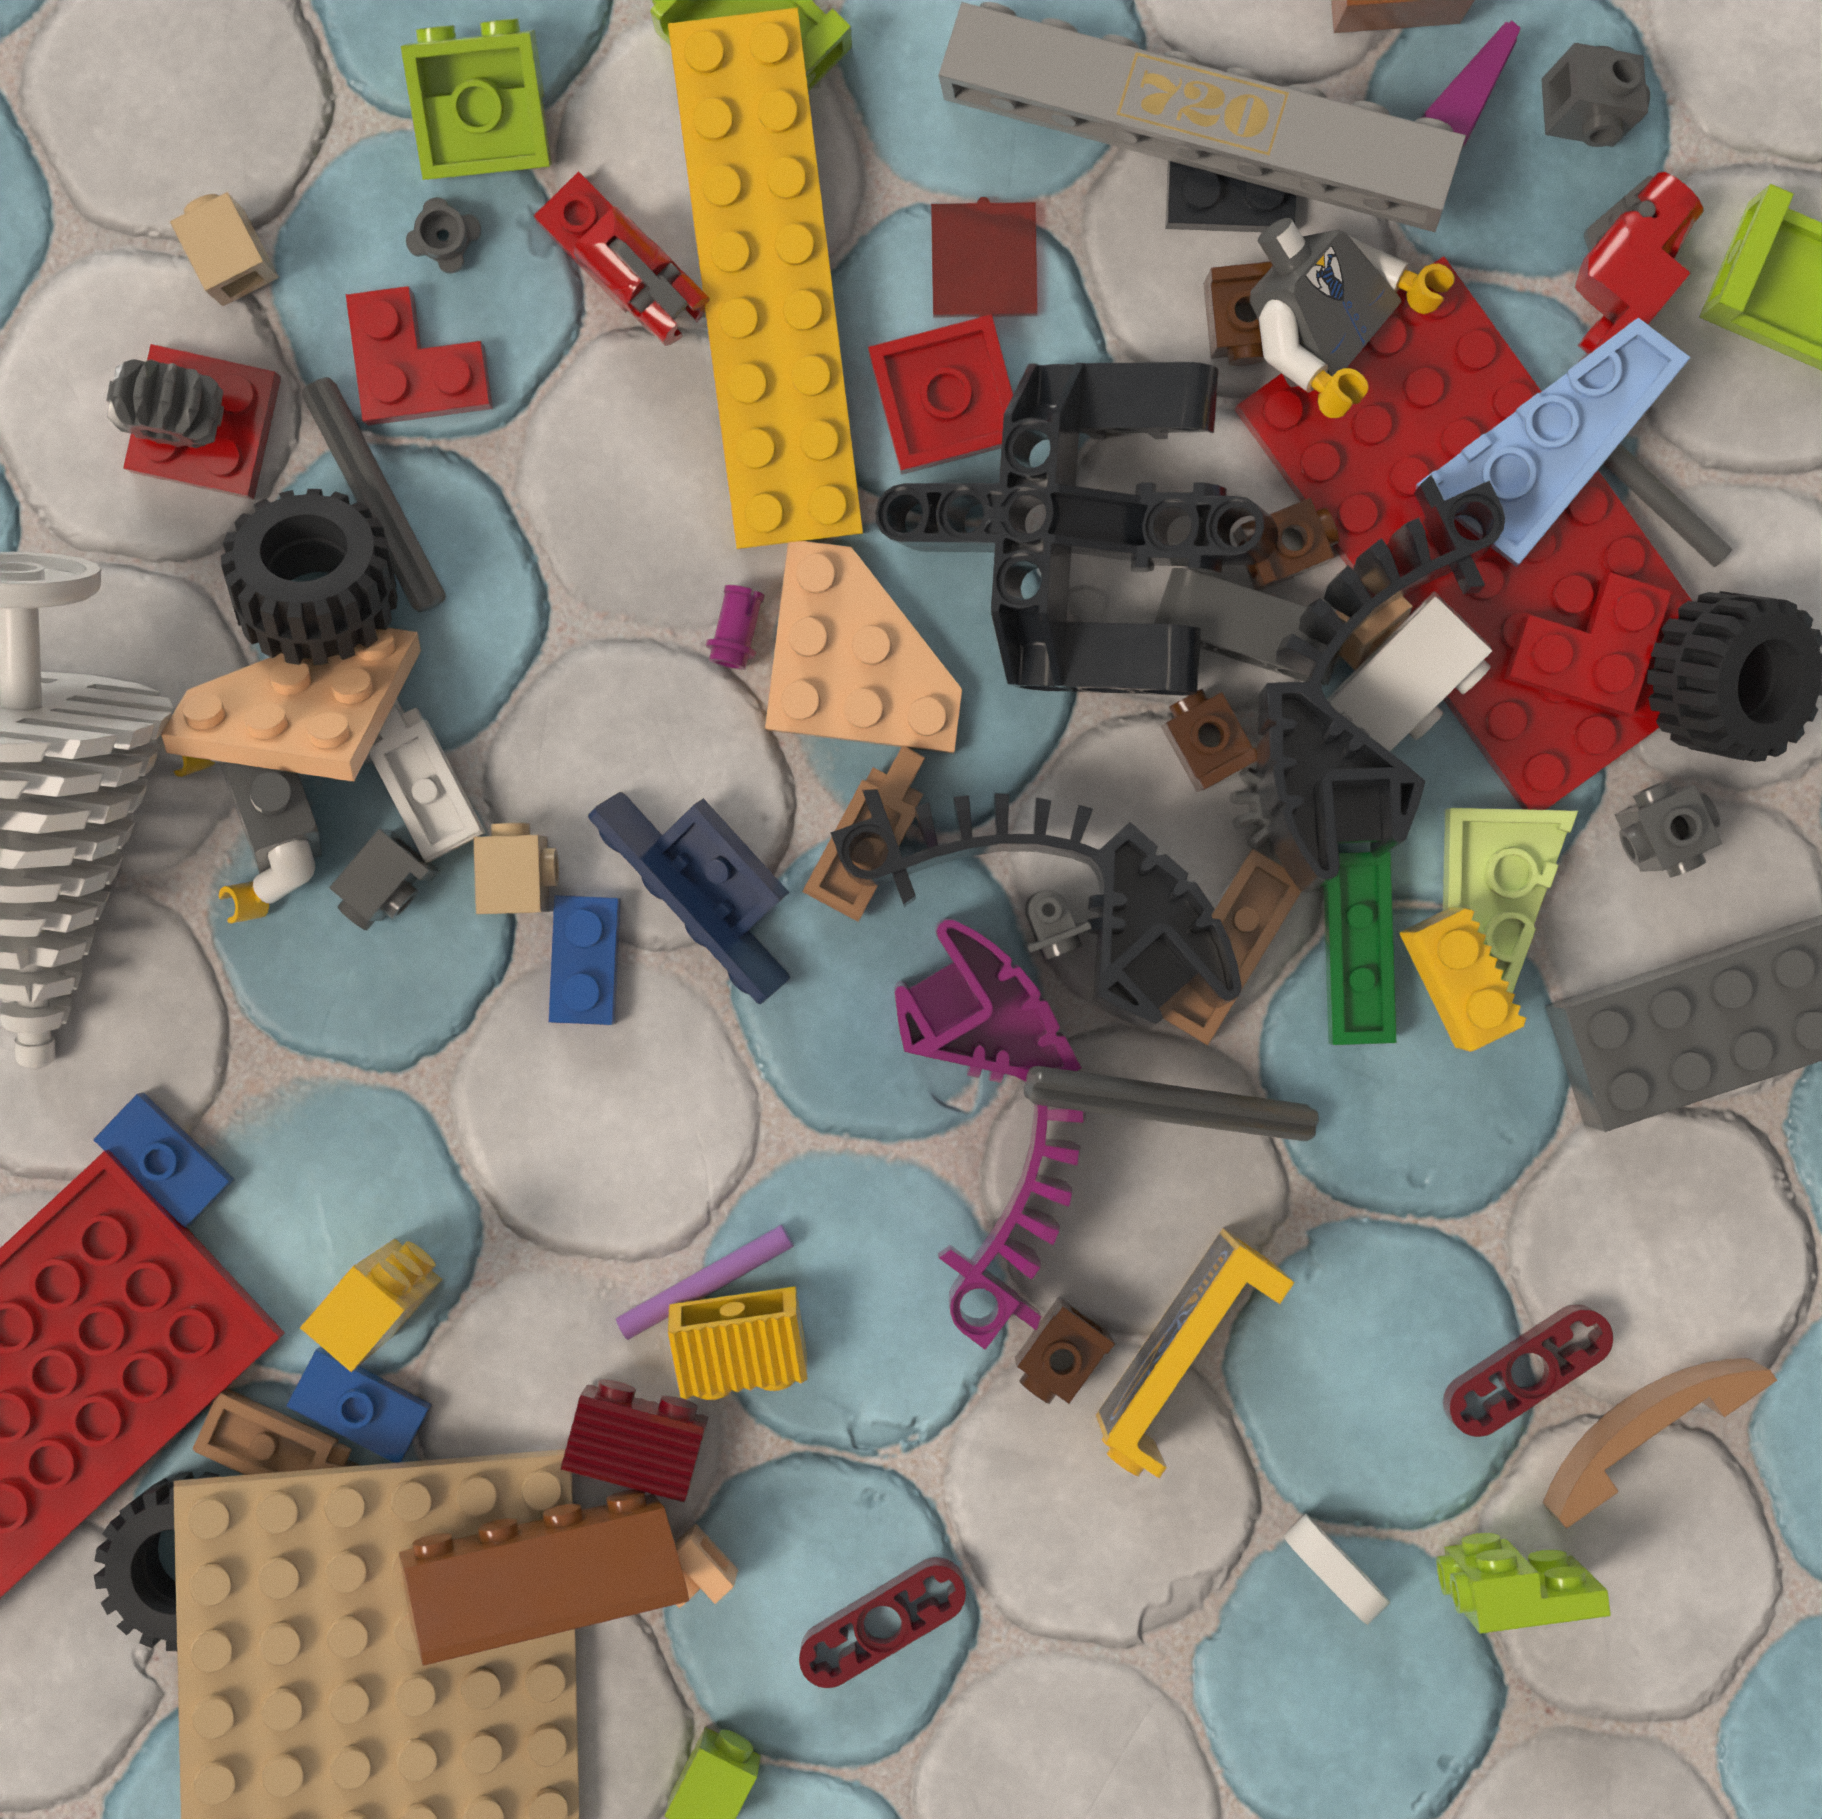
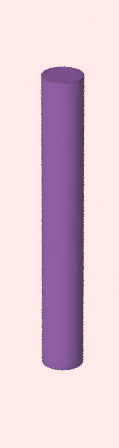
(705, 1281)

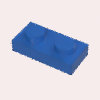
(584, 960)

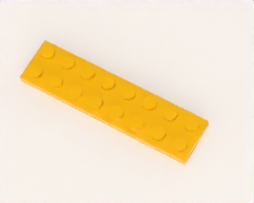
(766, 277)

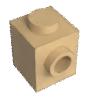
(223, 247)
(513, 870)

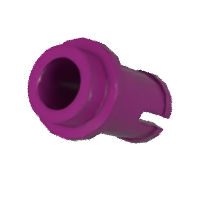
(735, 628)

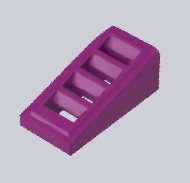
(1469, 92)

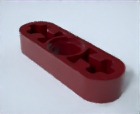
(1554, 1377)
(833, 1632)

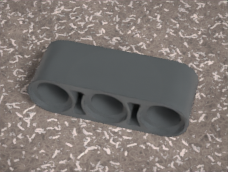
(1235, 620)

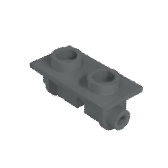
(1052, 925)

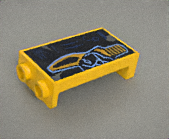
(1177, 1343)

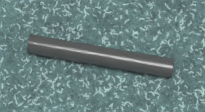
(1667, 506)

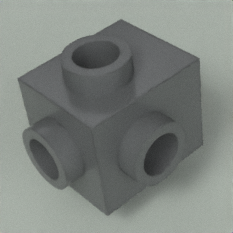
(1594, 95)
(1648, 833)

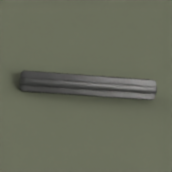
(373, 490)

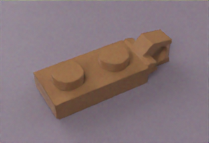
(829, 880)
(264, 1440)

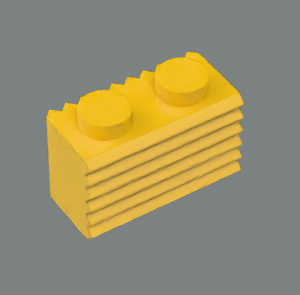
(1462, 978)
(738, 1343)

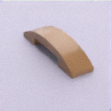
(1582, 1478)

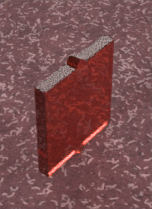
(984, 259)

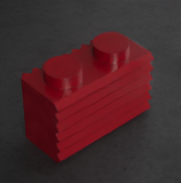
(635, 1440)

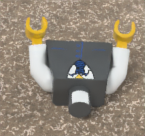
(1327, 304)
(276, 828)

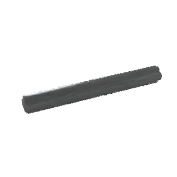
(1170, 1103)

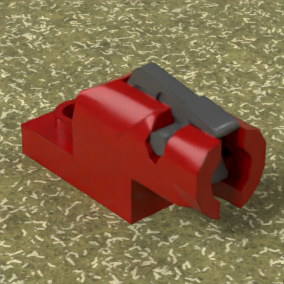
(1633, 255)
(621, 258)

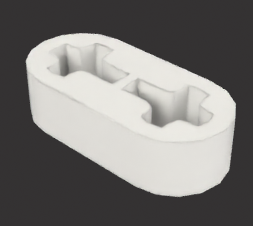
(1336, 1569)

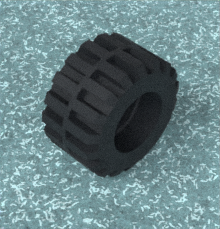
(302, 538)
(1737, 675)
(132, 1569)

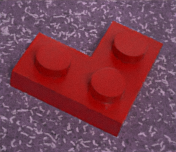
(399, 377)
(1606, 661)

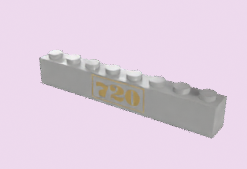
(1201, 115)

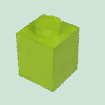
(714, 1778)

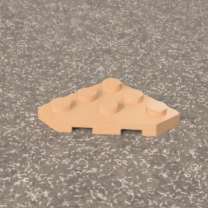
(853, 660)
(296, 715)

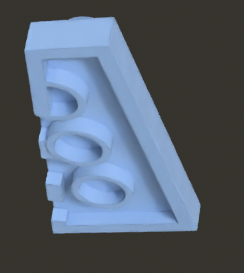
(1562, 436)

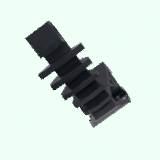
(1317, 768)
(1151, 920)

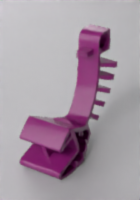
(993, 1019)

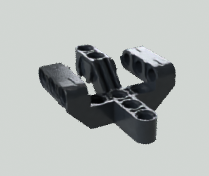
(1033, 633)

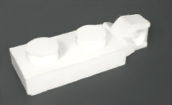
(423, 784)

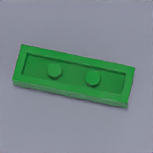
(1360, 951)

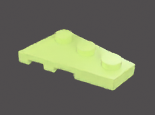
(1501, 870)

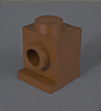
(1227, 334)
(1317, 532)
(1201, 763)
(1062, 1329)

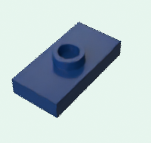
(164, 1159)
(359, 1406)

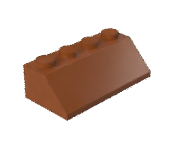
(540, 1576)

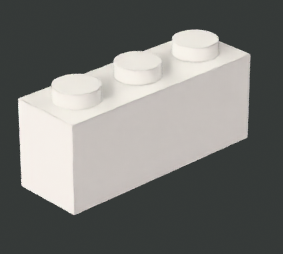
(1412, 673)

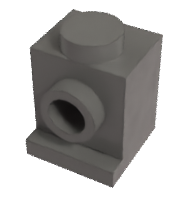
(381, 879)

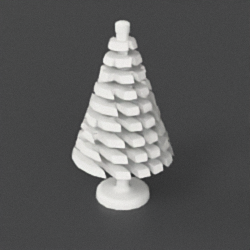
(67, 798)

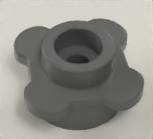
(438, 217)

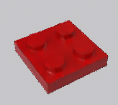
(943, 393)
(237, 454)

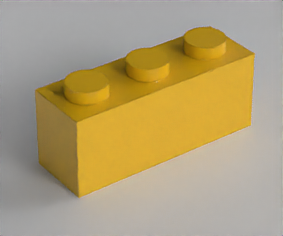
(372, 1302)

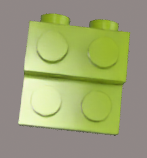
(476, 100)
(1507, 1592)

